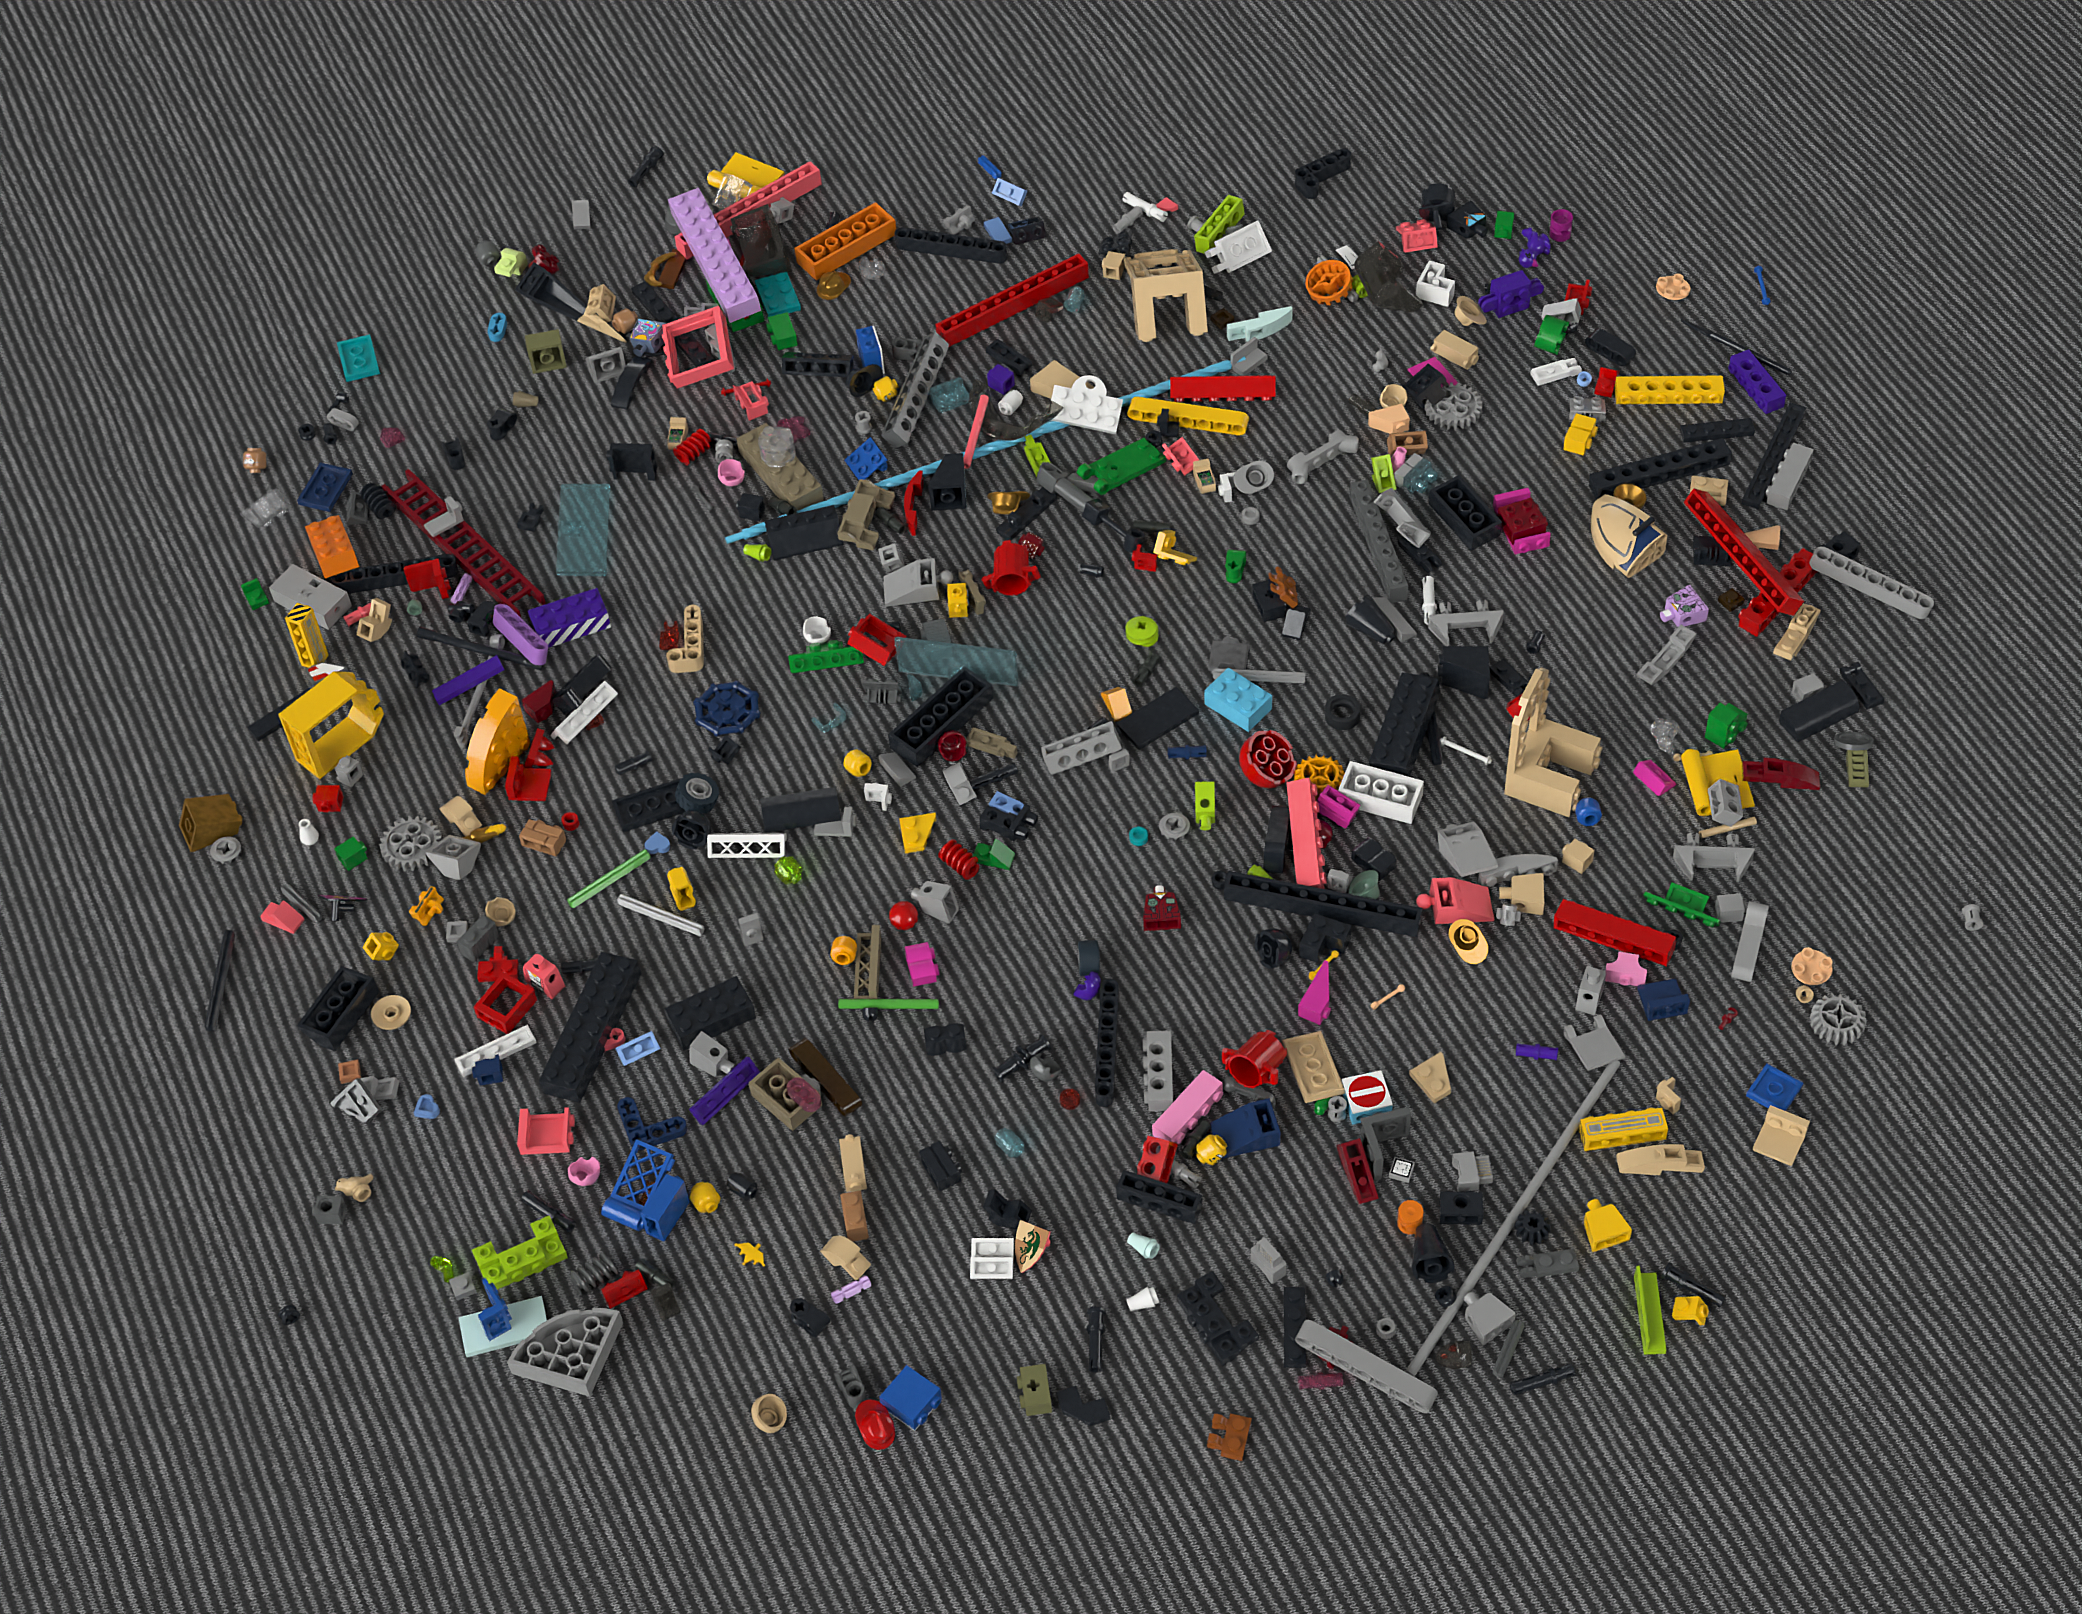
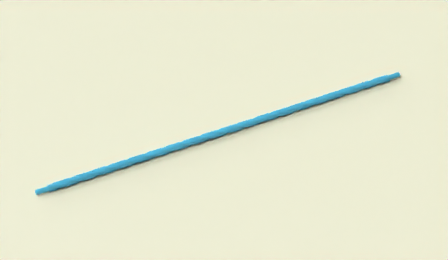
(983, 450)

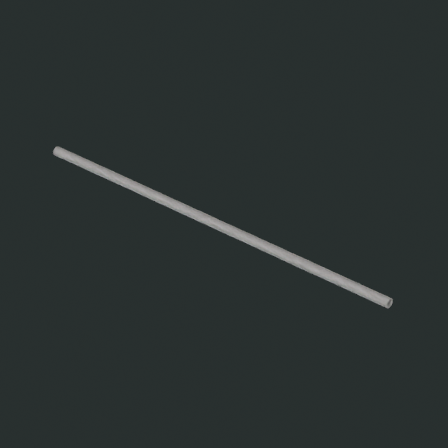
(1510, 1221)

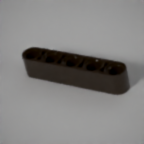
(830, 1081)

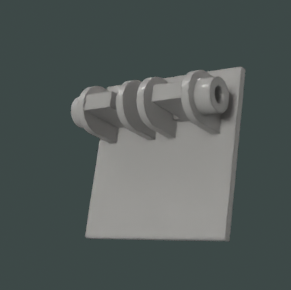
(1594, 405)

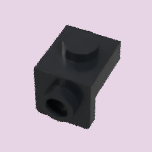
(1167, 427)
(725, 750)

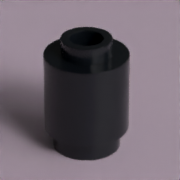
(742, 1186)

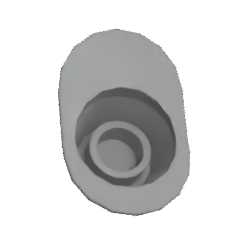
(1253, 477)

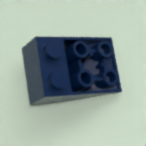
(1248, 1128)

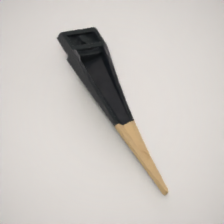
(547, 291)

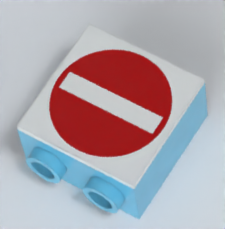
(1366, 1095)

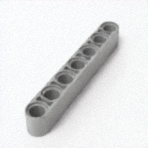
(1871, 582)
(1366, 1366)

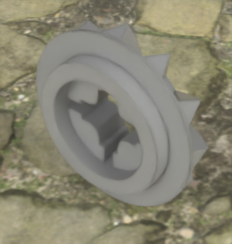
(1171, 820)
(221, 845)

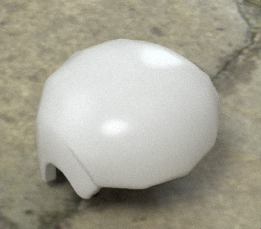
(816, 630)

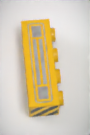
(306, 635)
(1623, 1129)

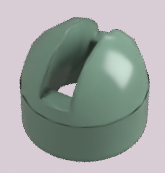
(414, 607)

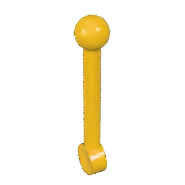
(1334, 954)

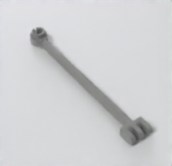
(496, 641)

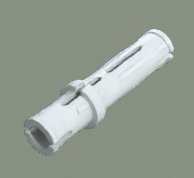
(1149, 209)
(1429, 606)

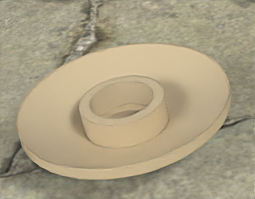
(390, 1006)

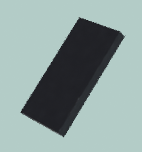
(1157, 718)
(647, 806)

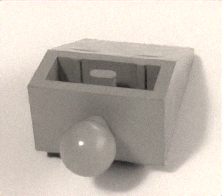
(915, 583)
(1466, 849)

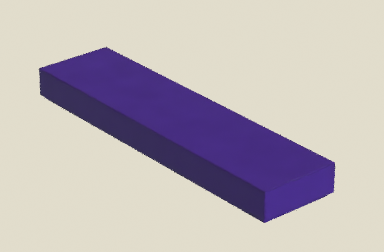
(468, 680)
(724, 1090)

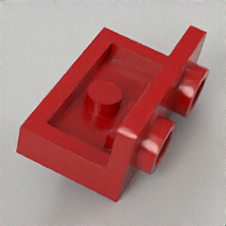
(1580, 292)

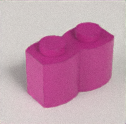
(920, 964)

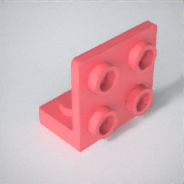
(1417, 235)

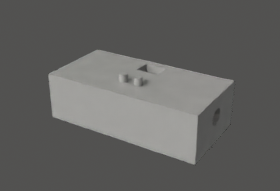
(307, 589)

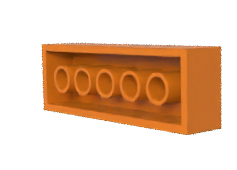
(845, 241)

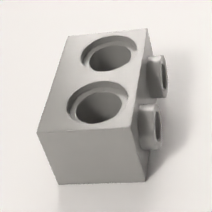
(1725, 802)

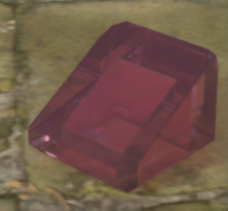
(391, 437)

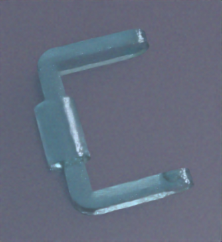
(835, 722)

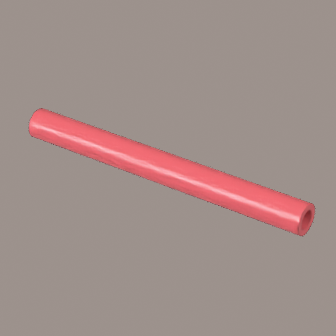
(974, 434)

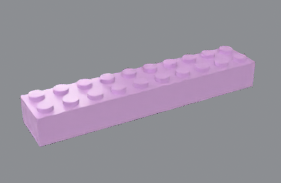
(714, 255)

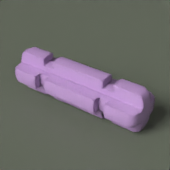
(461, 588)
(850, 1289)

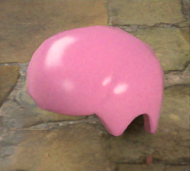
(730, 472)
(584, 1171)

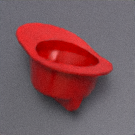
(875, 1424)

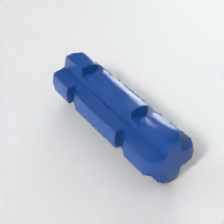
(989, 167)

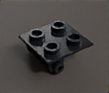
(1122, 241)
(1709, 552)

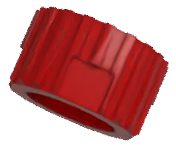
(572, 825)

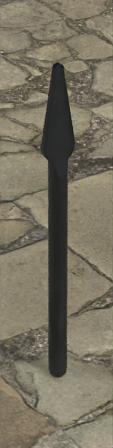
(1775, 365)

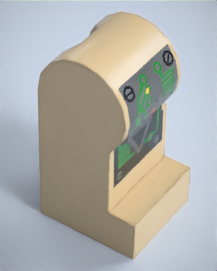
(677, 432)
(1203, 476)

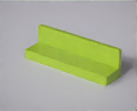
(1649, 1312)

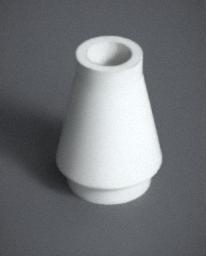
(308, 833)
(1144, 1299)

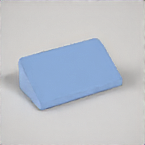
(637, 1048)

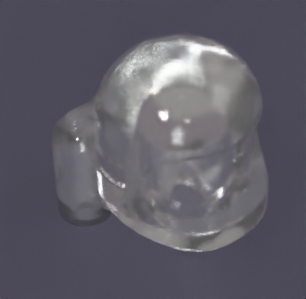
(1664, 732)

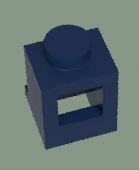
(488, 1071)

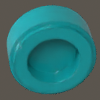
(1138, 836)

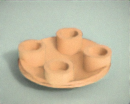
(1673, 287)
(1812, 967)

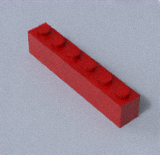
(1222, 387)
(1614, 932)

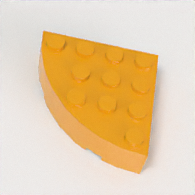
(494, 741)

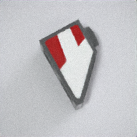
(321, 670)

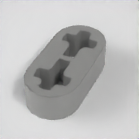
(342, 419)

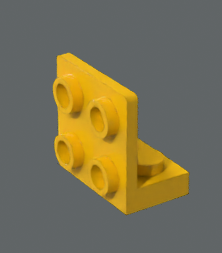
(1166, 540)

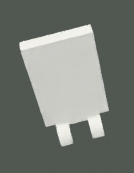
(1240, 248)

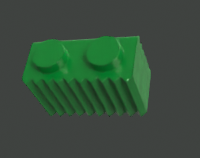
(782, 331)

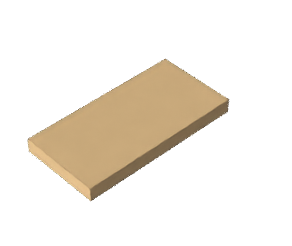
(1313, 1067)

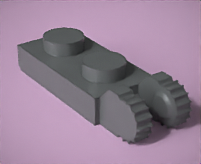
(1548, 1263)

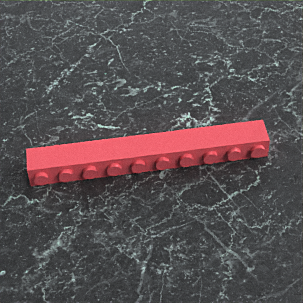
(789, 187)

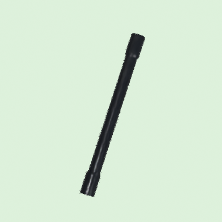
(432, 635)

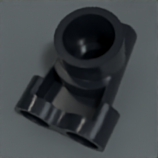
(460, 610)

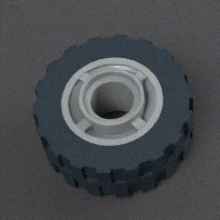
(697, 792)

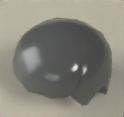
(1044, 1069)

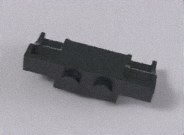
(1211, 1323)

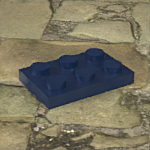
(325, 487)

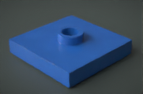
(1774, 1088)

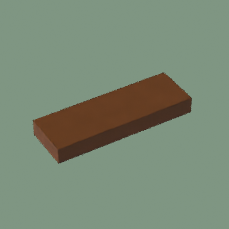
(672, 270)

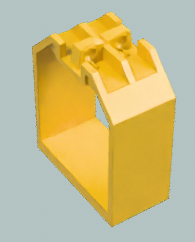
(344, 737)

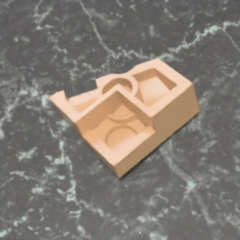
(1766, 537)

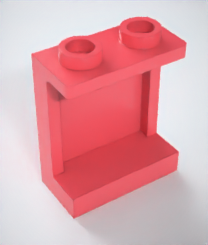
(545, 1132)

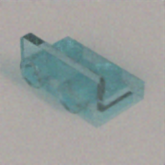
(949, 395)

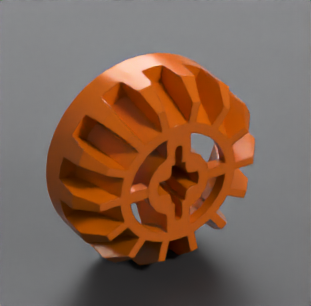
(1327, 279)

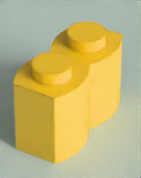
(681, 888)

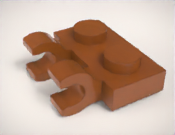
(1286, 587)
(1235, 1438)

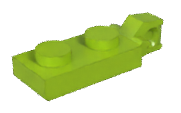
(1035, 453)

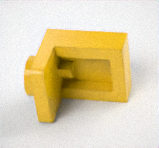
(1690, 1309)

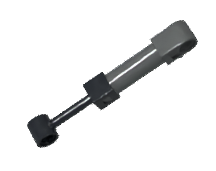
(1093, 510)

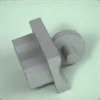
(960, 220)

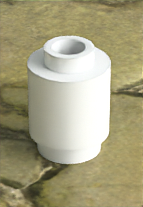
(1010, 402)

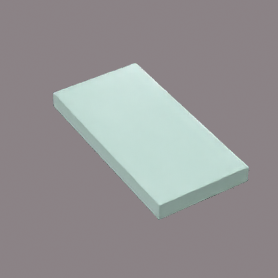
(525, 1317)

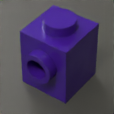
(1000, 379)

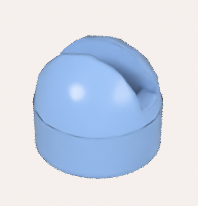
(1581, 376)

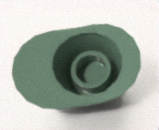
(1365, 885)

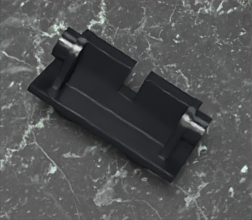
(414, 669)

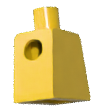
(1605, 1226)

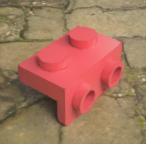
(1181, 455)

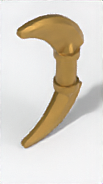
(650, 276)

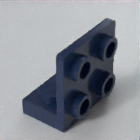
(1663, 999)

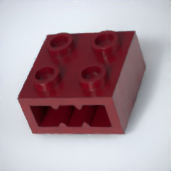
(1522, 519)

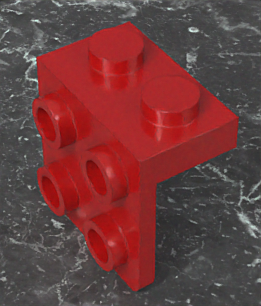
(426, 576)

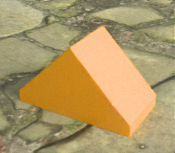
(1117, 703)

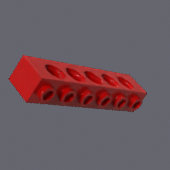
(1760, 610)

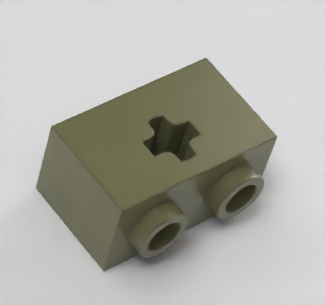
(1034, 1401)

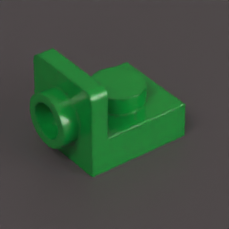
(254, 594)

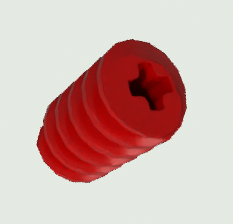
(692, 446)
(959, 859)

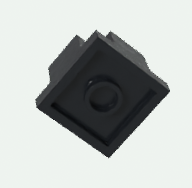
(1426, 385)

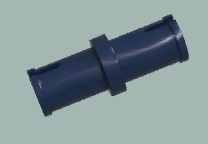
(1186, 752)

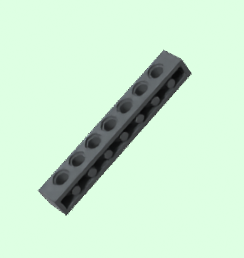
(915, 390)
(1378, 541)

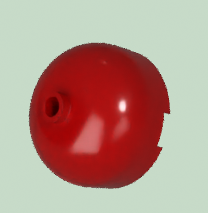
(1267, 759)

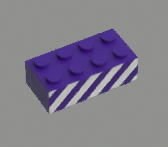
(570, 618)

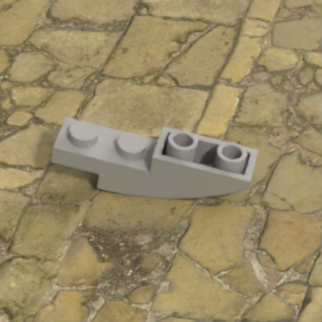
(1518, 865)

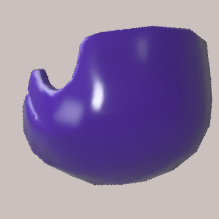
(1090, 988)

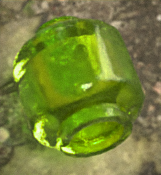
(788, 870)

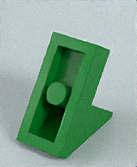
(996, 855)

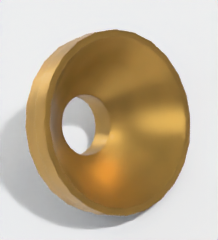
(1631, 494)

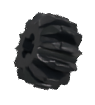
(1532, 1227)

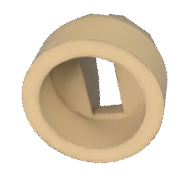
(1808, 994)

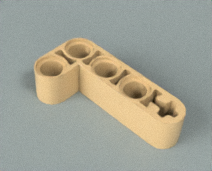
(691, 657)

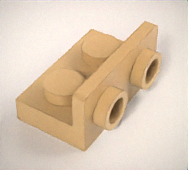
(601, 302)

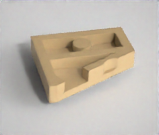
(1432, 1077)

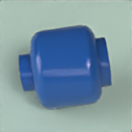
(1588, 812)

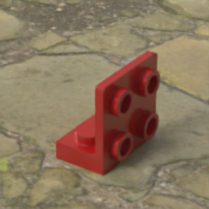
(526, 783)

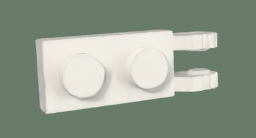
(1555, 371)

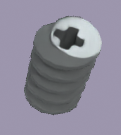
(592, 1273)

